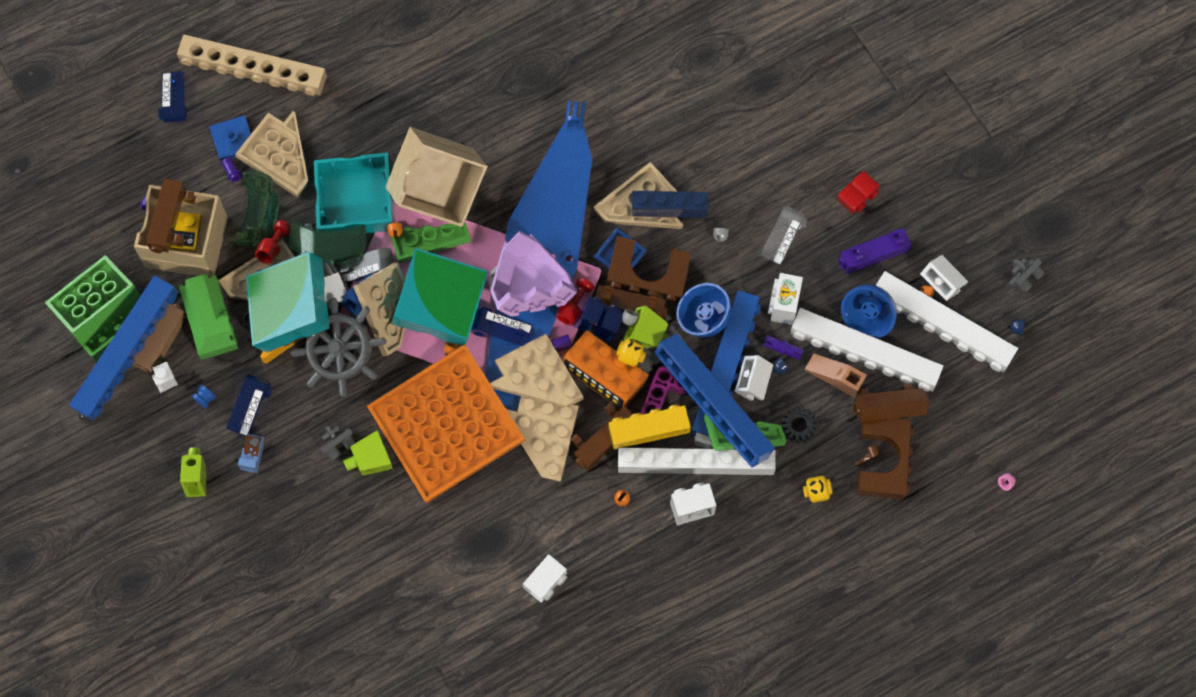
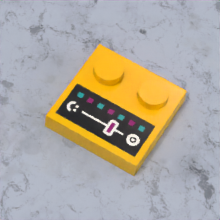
(189, 226)

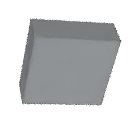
(703, 441)

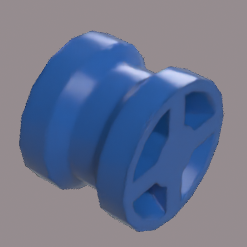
(203, 396)

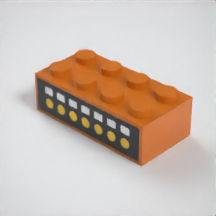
(601, 370)

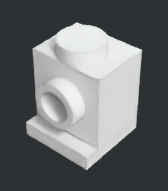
(164, 377)

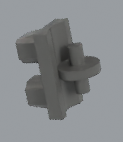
(1023, 271)
(344, 437)

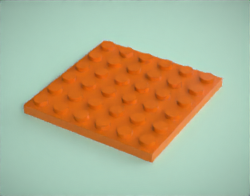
(446, 423)

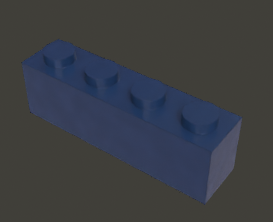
(669, 204)

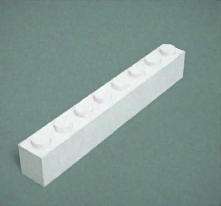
(948, 324)
(866, 349)
(689, 462)

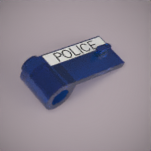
(173, 98)
(500, 326)
(248, 403)

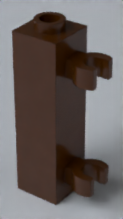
(165, 216)
(630, 300)
(891, 404)
(599, 444)

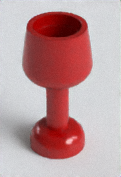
(269, 248)
(570, 311)

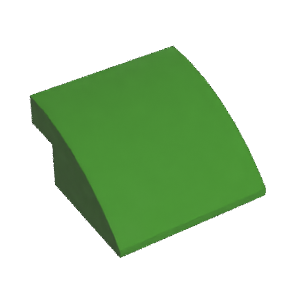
(95, 305)

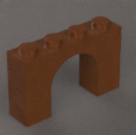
(622, 274)
(894, 483)

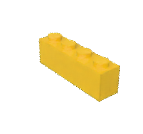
(649, 426)

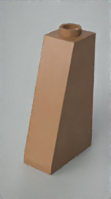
(161, 340)

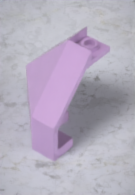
(529, 277)

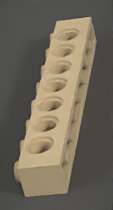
(191, 45)

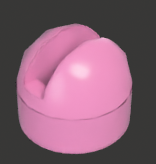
(1002, 481)

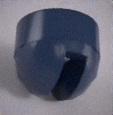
(1018, 327)
(779, 366)

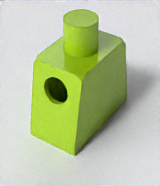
(648, 328)
(369, 455)
(193, 474)

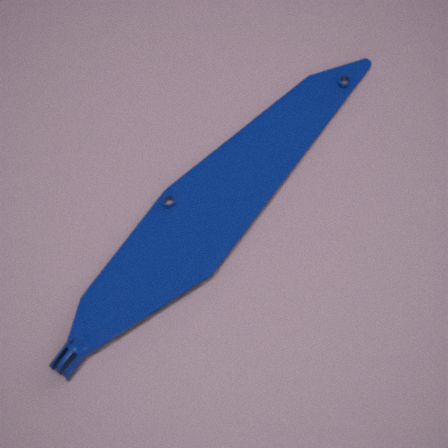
(554, 215)

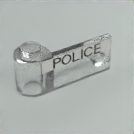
(783, 234)

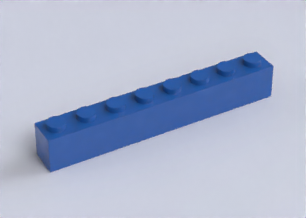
(123, 348)
(731, 348)
(714, 400)

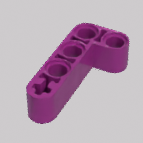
(661, 386)

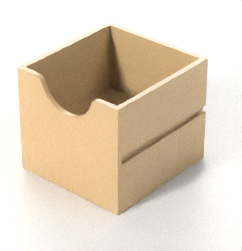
(436, 177)
(209, 242)

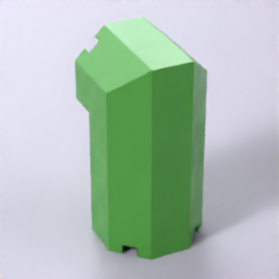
(208, 316)

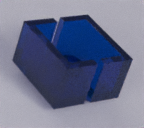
(597, 313)

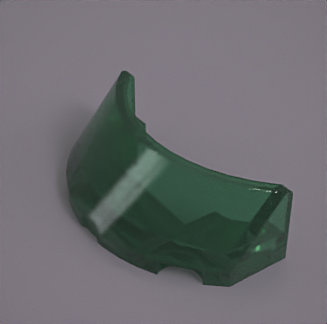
(261, 210)
(328, 245)

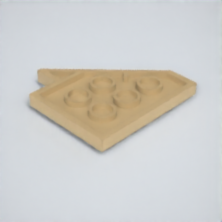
(278, 152)
(617, 206)
(235, 282)
(382, 295)
(537, 374)
(546, 433)

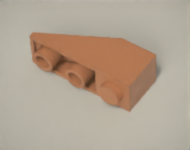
(836, 374)

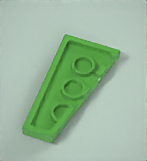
(429, 239)
(772, 432)

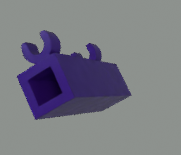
(874, 251)

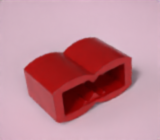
(858, 192)

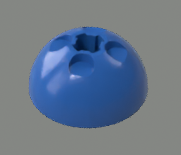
(704, 310)
(869, 310)

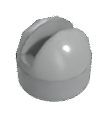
(720, 234)
(629, 317)

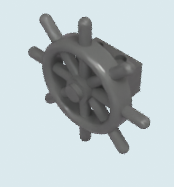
(341, 350)

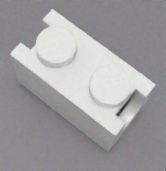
(944, 277)
(754, 377)
(545, 578)

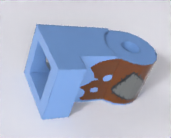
(251, 453)

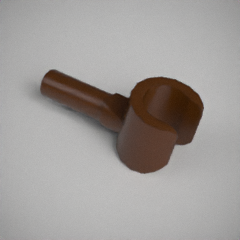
(872, 454)

